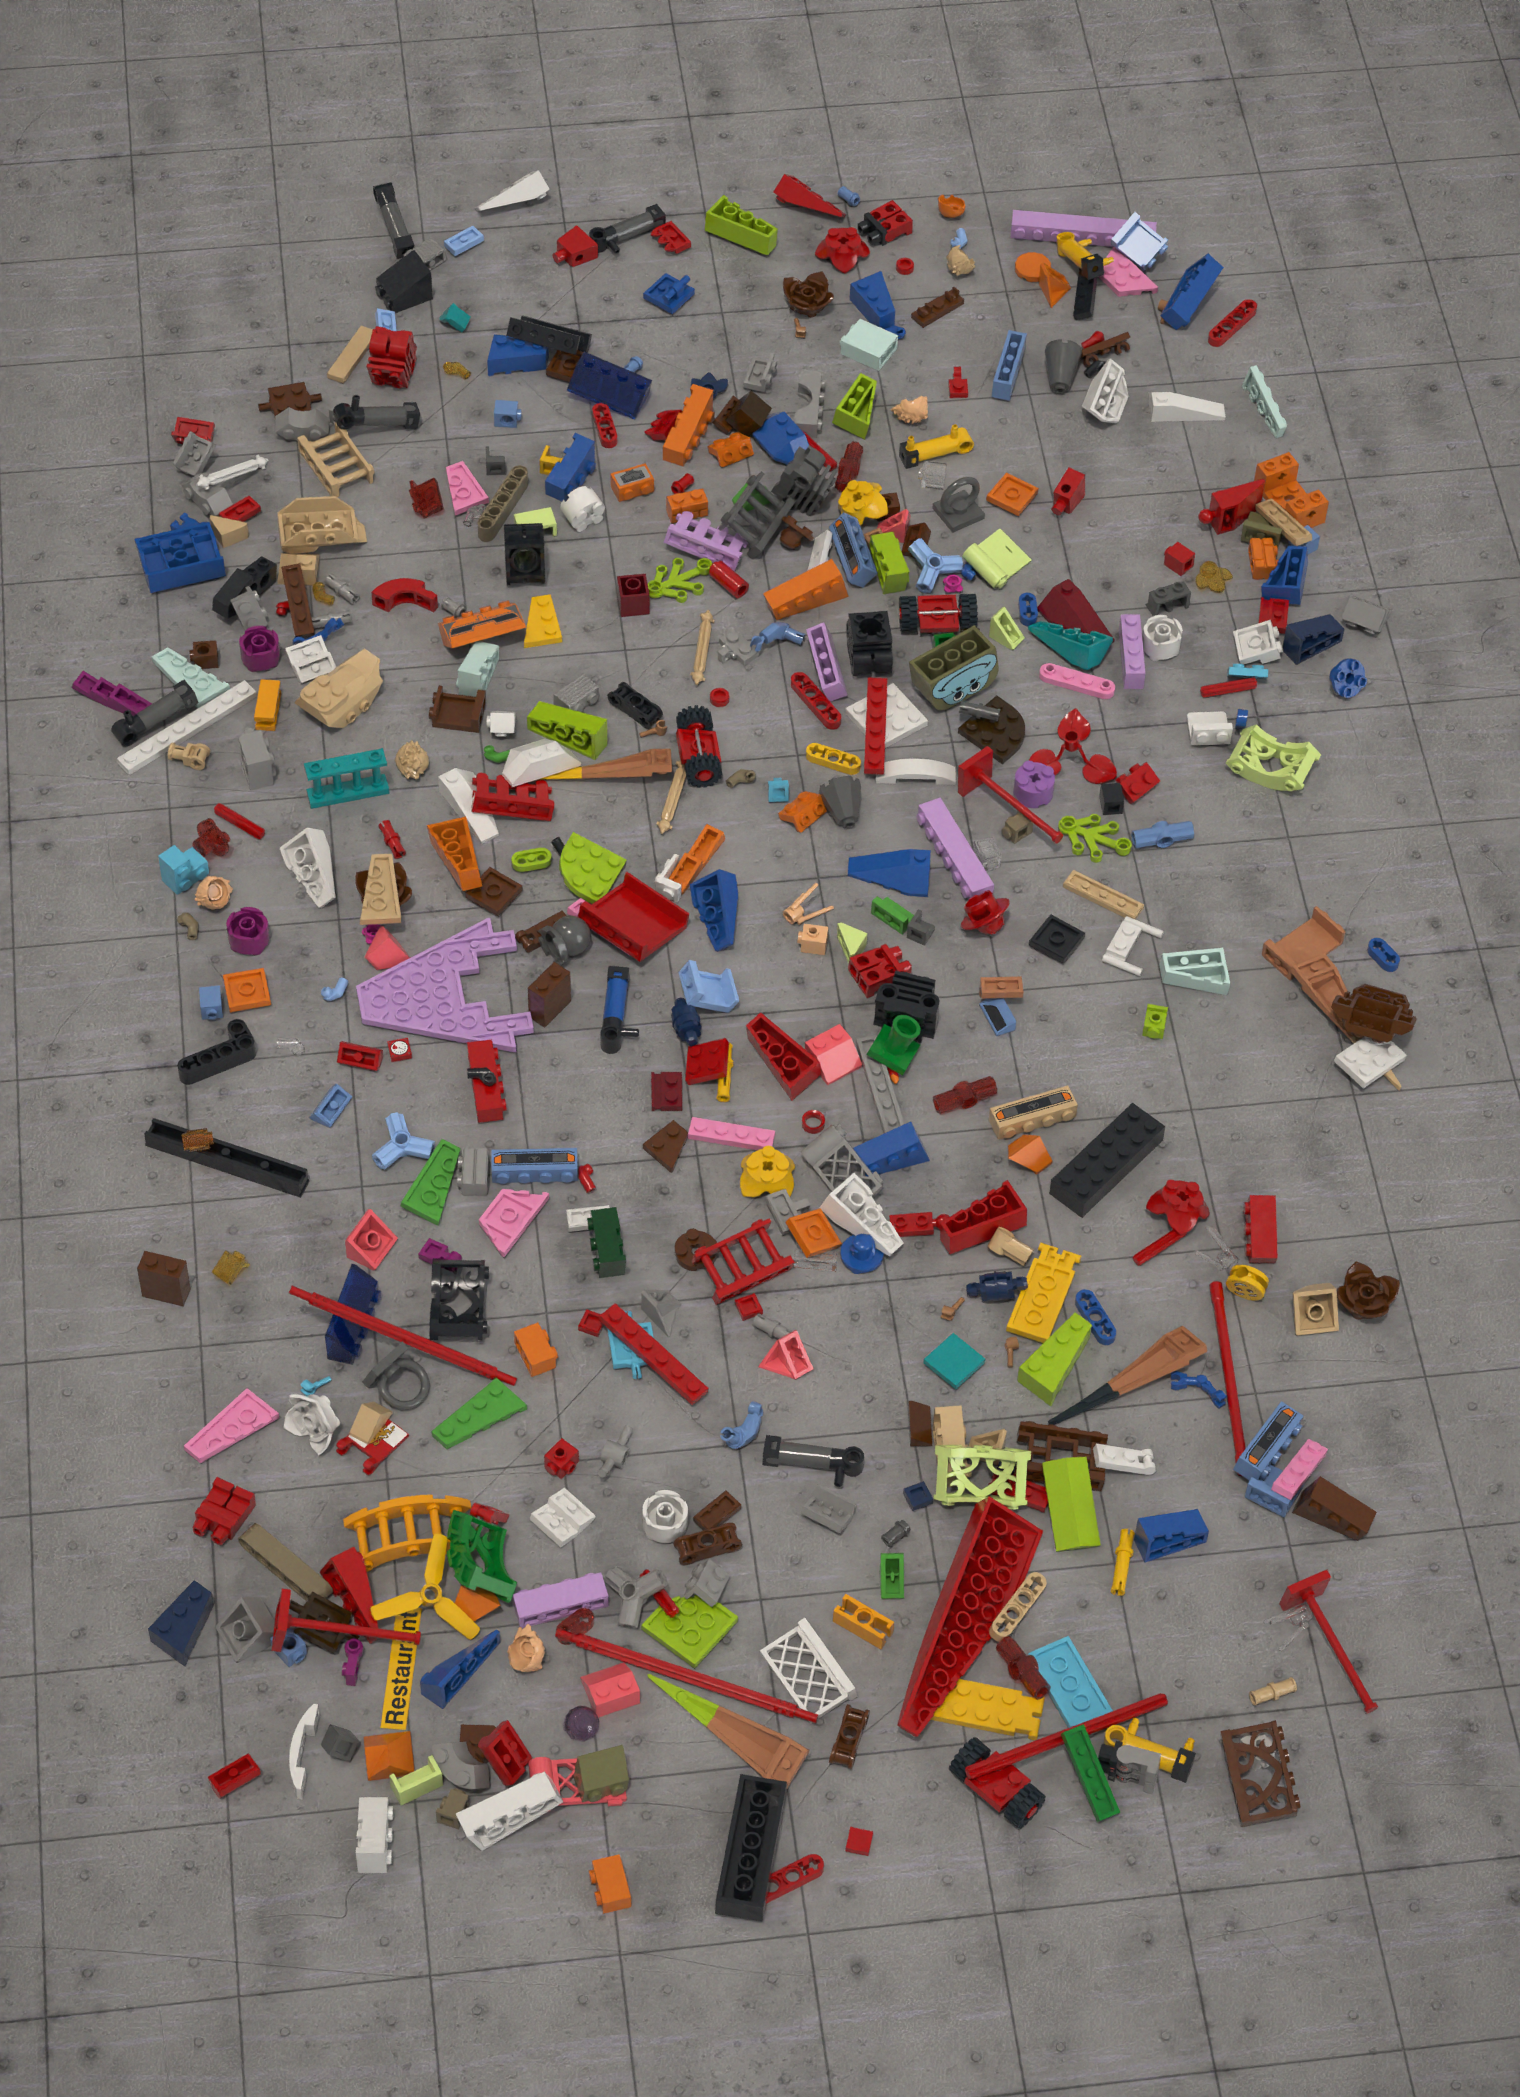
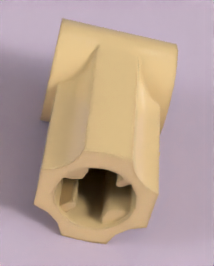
(1006, 1244)

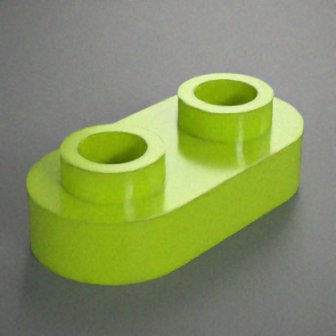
(530, 859)

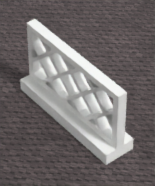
(825, 1660)

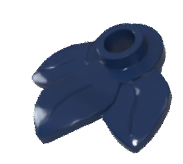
(709, 381)

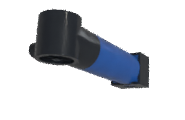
(614, 1010)

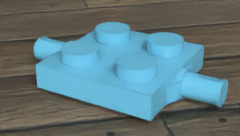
(623, 1356)

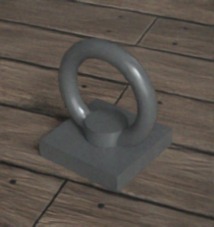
(960, 508)
(389, 1367)

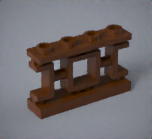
(1060, 1438)

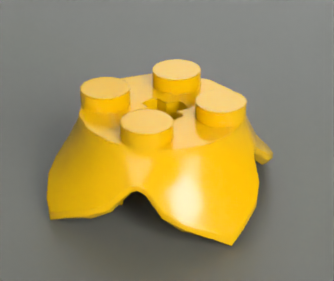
(863, 500)
(757, 1181)

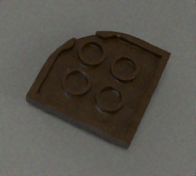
(1002, 736)

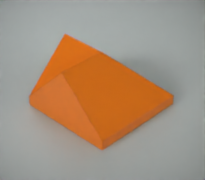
(388, 1755)

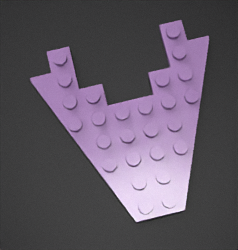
(428, 997)

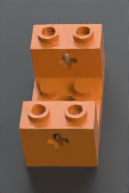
(1281, 485)

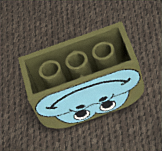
(955, 669)

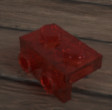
(426, 497)

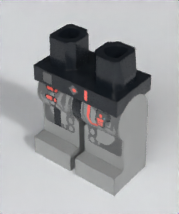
(1130, 1764)

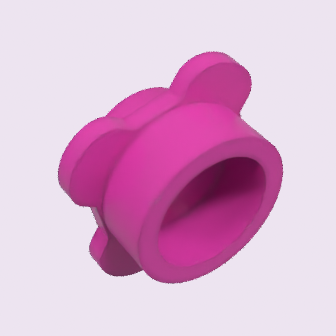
(952, 584)
(369, 930)

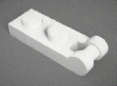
(1124, 1459)

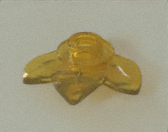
(1212, 577)

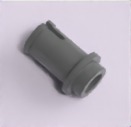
(894, 1534)

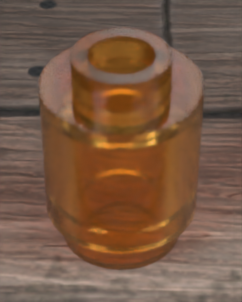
(197, 1140)

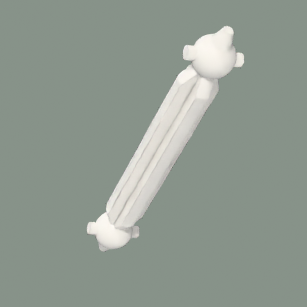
(232, 472)

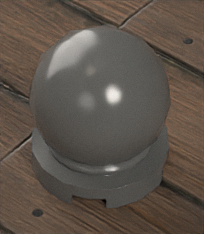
(566, 938)

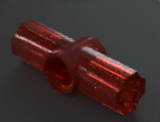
(849, 465)
(965, 1094)
(1023, 1667)

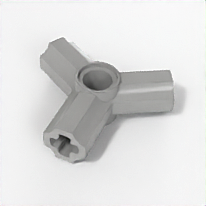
(634, 1592)

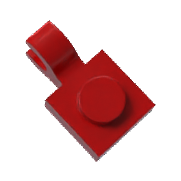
(957, 387)

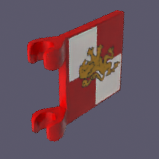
(380, 1447)

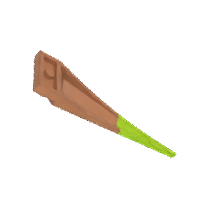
(762, 1748)

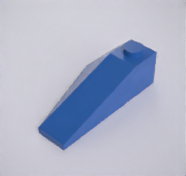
(453, 1673)

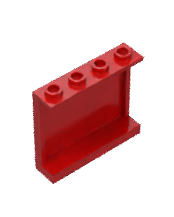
(635, 918)

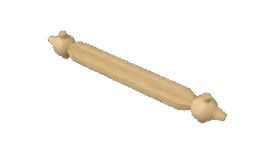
(702, 647)
(672, 798)

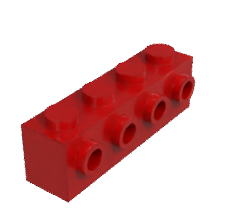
(487, 1098)

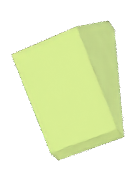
(1005, 630)
(851, 940)

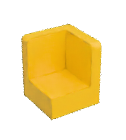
(548, 462)

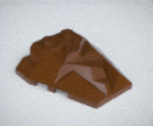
(1374, 1013)

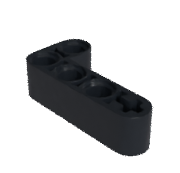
(213, 1060)

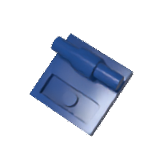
(669, 292)

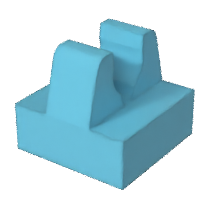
(778, 790)

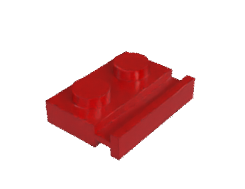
(1276, 611)

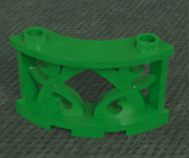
(489, 1548)

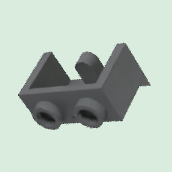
(1166, 594)

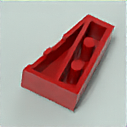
(1261, 1229)

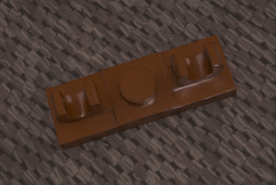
(938, 307)
(1104, 348)

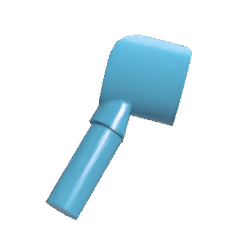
(309, 1388)

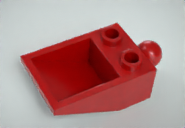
(1232, 506)

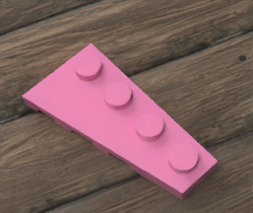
(232, 1424)

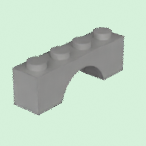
(810, 389)

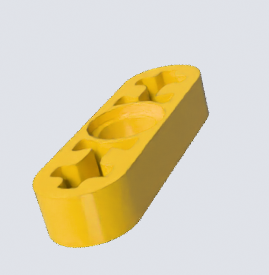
(820, 750)

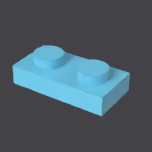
(1256, 671)

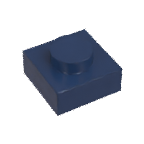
(918, 1496)

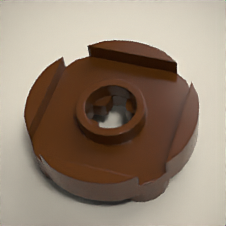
(688, 1241)

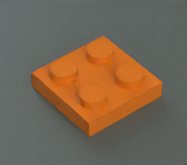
(1012, 494)
(246, 990)
(813, 1233)

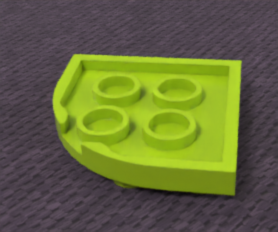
(589, 868)
(692, 1630)

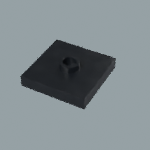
(1057, 938)

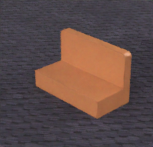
(1001, 987)

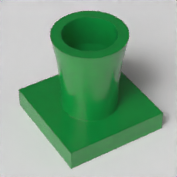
(895, 1044)

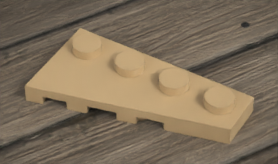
(381, 893)

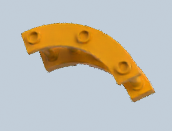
(406, 1508)

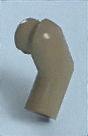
(741, 776)
(191, 923)

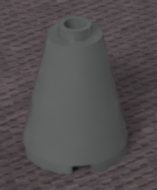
(1062, 363)

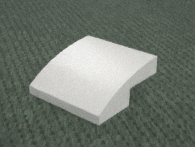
(310, 659)
(562, 1517)

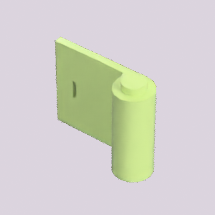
(996, 558)

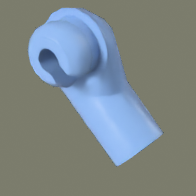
(961, 238)
(337, 992)

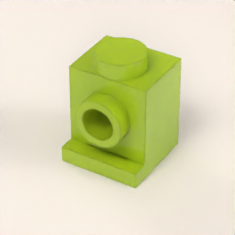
(1155, 1021)

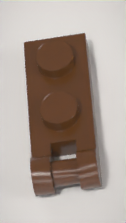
(532, 932)

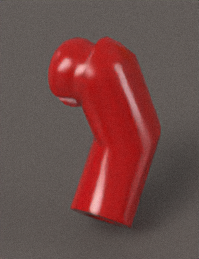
(1096, 337)
(282, 607)
(586, 1181)

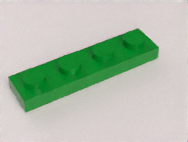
(1090, 1773)

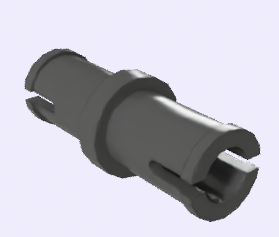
(979, 711)

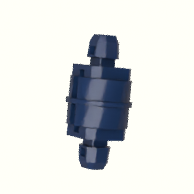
(686, 1022)
(997, 1286)

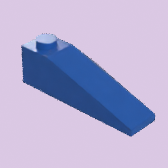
(899, 870)
(717, 903)

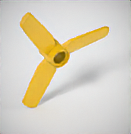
(443, 1606)

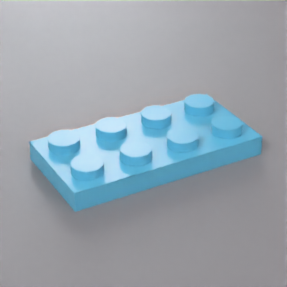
(1071, 1682)

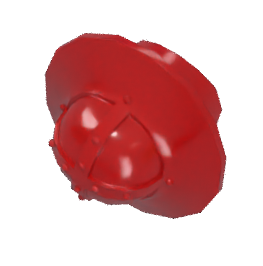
(985, 913)

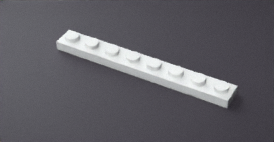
(186, 727)

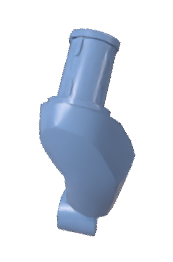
(775, 631)
(744, 1434)

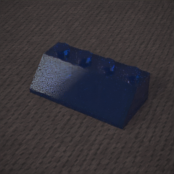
(610, 385)
(343, 1336)

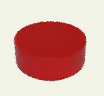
(904, 266)
(719, 697)

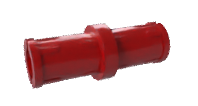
(392, 839)

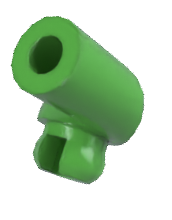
(495, 756)

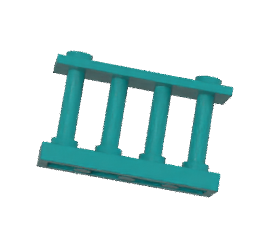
(350, 790)

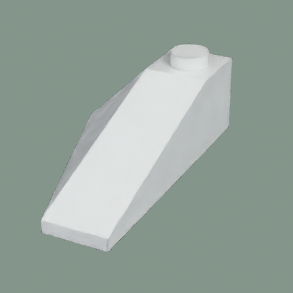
(858, 1213)

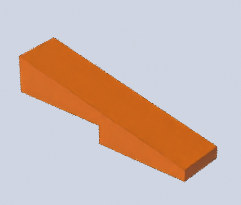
(698, 856)

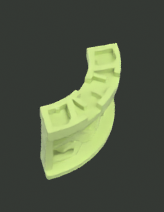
(1249, 767)
(958, 1453)

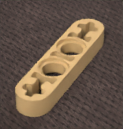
(1017, 1606)

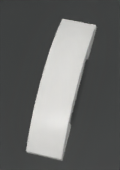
(917, 769)
(306, 1726)

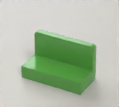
(891, 914)

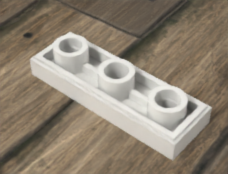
(820, 549)

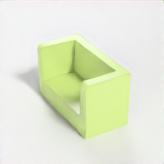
(542, 516)
(417, 1782)

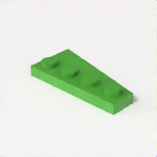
(431, 1186)
(487, 1407)

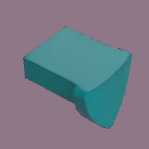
(455, 317)

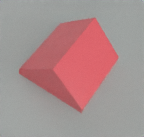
(369, 1241)

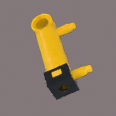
(1091, 265)
(956, 441)
(1175, 1762)

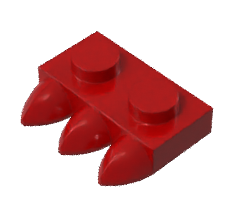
(672, 236)
(663, 425)

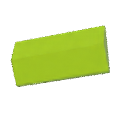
(1071, 1503)

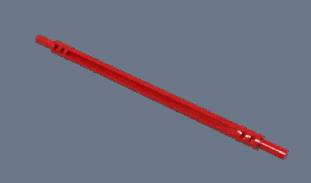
(691, 1677)

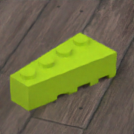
(570, 728)

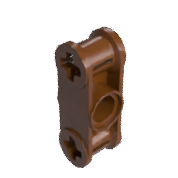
(717, 1536)
(845, 1748)

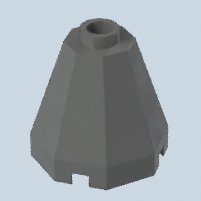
(842, 799)

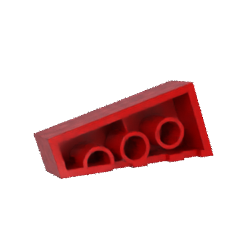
(783, 1056)

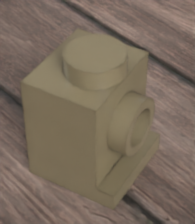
(1017, 827)
(454, 1803)

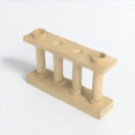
(323, 471)

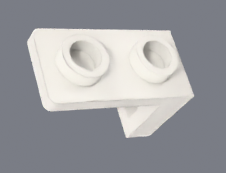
(665, 886)

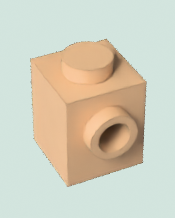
(813, 939)

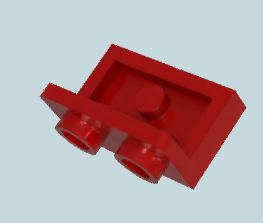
(201, 428)
(1138, 781)

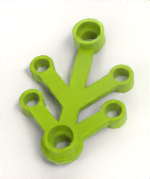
(658, 588)
(1072, 827)

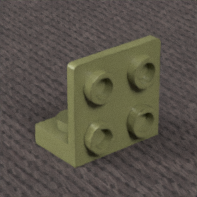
(1258, 527)

